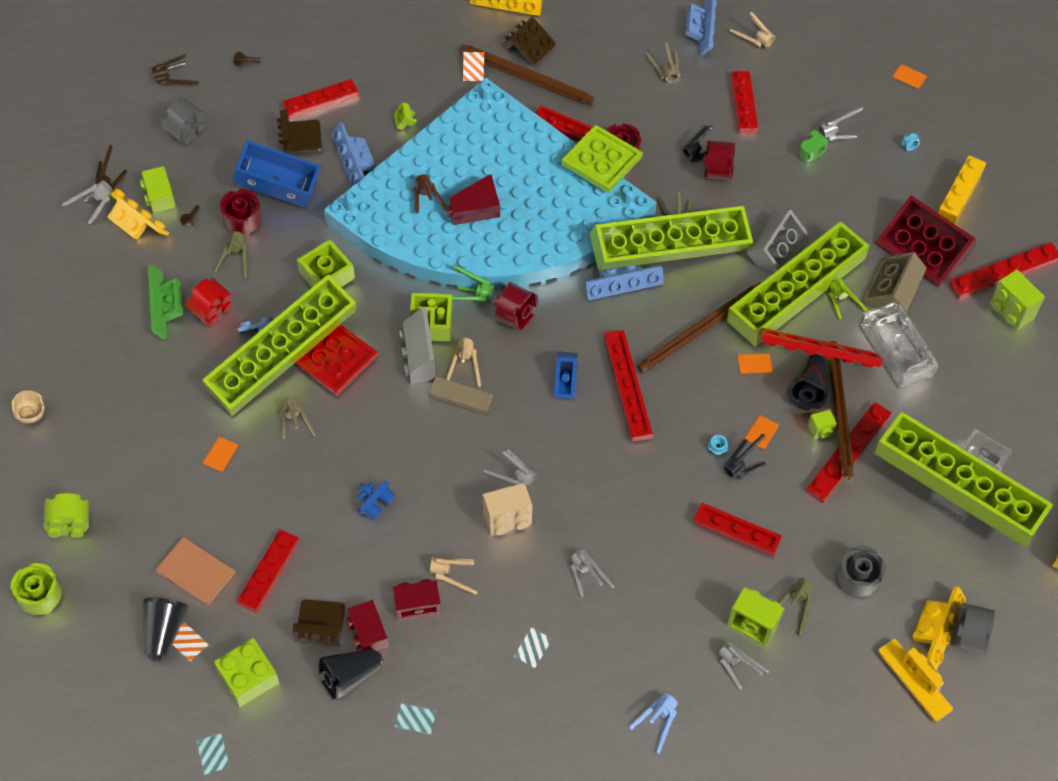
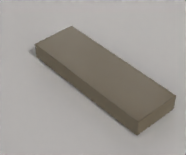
(461, 395)

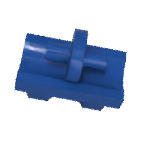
(369, 508)

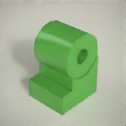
(813, 147)

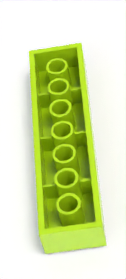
(670, 237)
(797, 283)
(279, 345)
(963, 479)

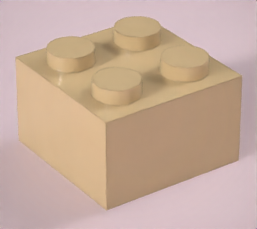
(507, 509)

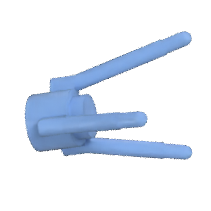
(663, 708)

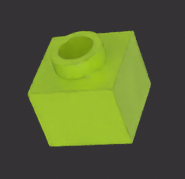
(822, 424)

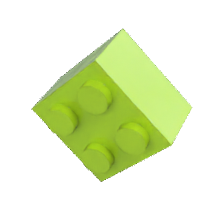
(323, 261)
(1017, 299)
(755, 616)
(246, 672)

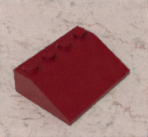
(931, 236)

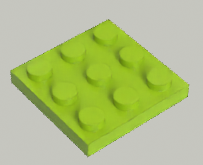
(601, 158)

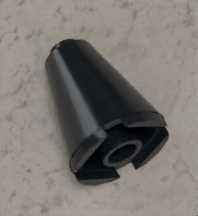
(809, 384)
(161, 625)
(348, 670)

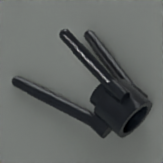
(693, 148)
(735, 465)

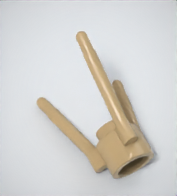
(764, 36)
(465, 351)
(442, 565)

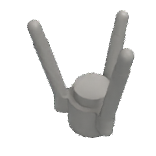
(830, 128)
(98, 191)
(523, 473)
(584, 563)
(733, 655)

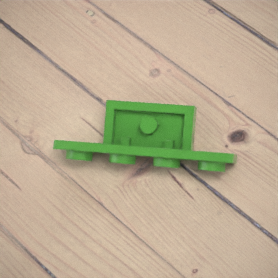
(164, 301)

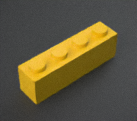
(962, 189)

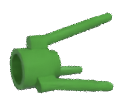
(483, 292)

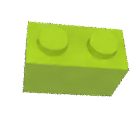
(158, 189)

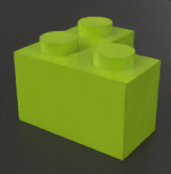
(439, 313)

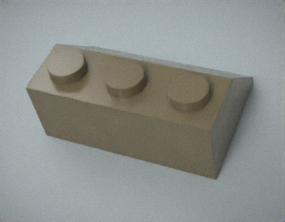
(895, 280)

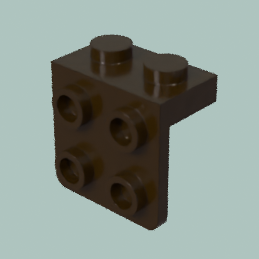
(530, 40)
(298, 135)
(319, 622)

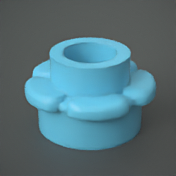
(910, 141)
(718, 440)

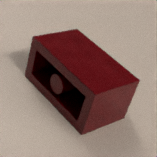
(416, 599)
(367, 627)

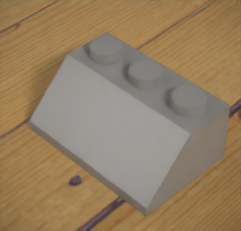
(778, 241)
(418, 348)

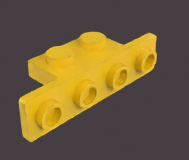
(522, 6)
(131, 218)
(937, 625)
(918, 678)

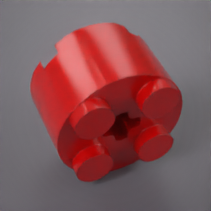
(209, 301)

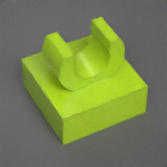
(403, 116)

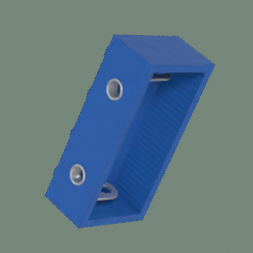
(262, 164)

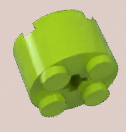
(66, 515)
(36, 589)

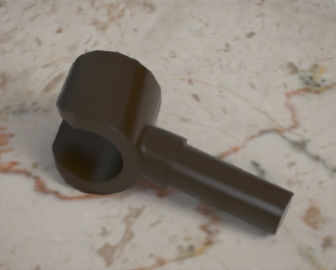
(240, 57)
(185, 217)

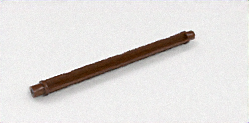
(532, 76)
(691, 333)
(841, 418)

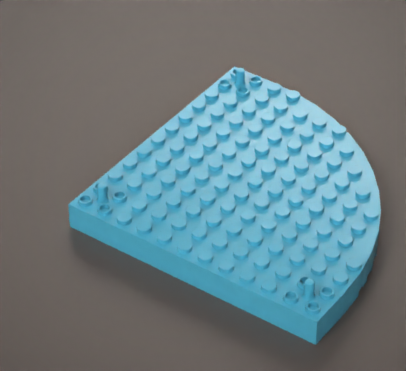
(542, 203)

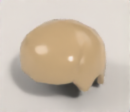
(27, 406)

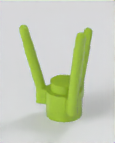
(841, 291)

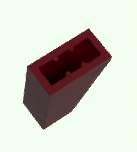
(475, 202)

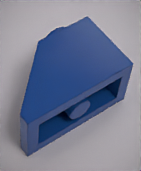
(565, 375)

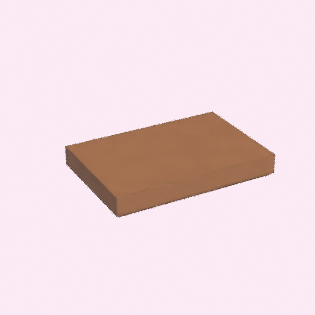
(195, 571)

